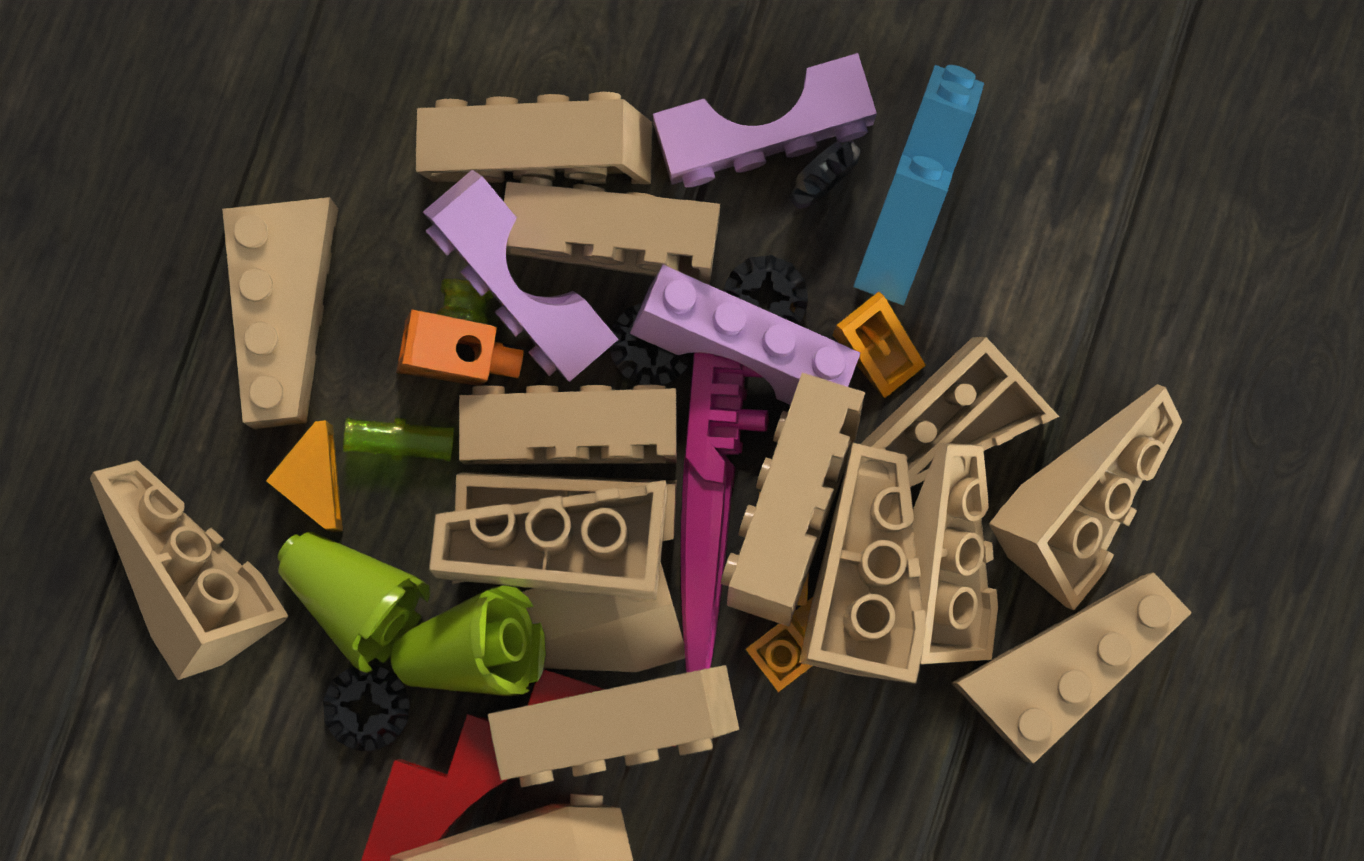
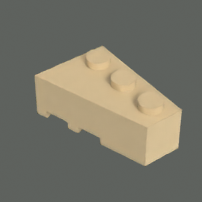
(966, 401)

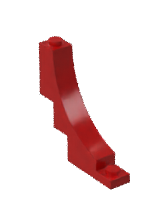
(425, 803)

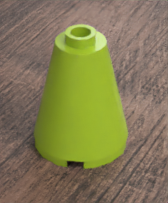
(352, 595)
(475, 646)

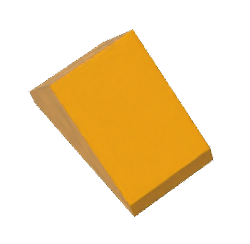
(883, 344)
(311, 477)

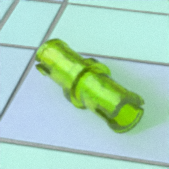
(398, 439)

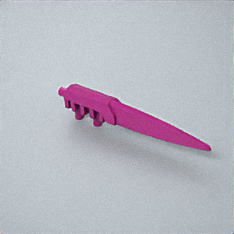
(708, 481)

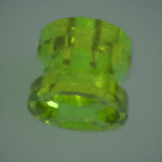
(463, 301)

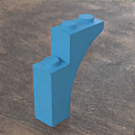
(920, 183)

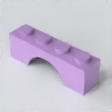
(701, 141)
(477, 227)
(696, 317)

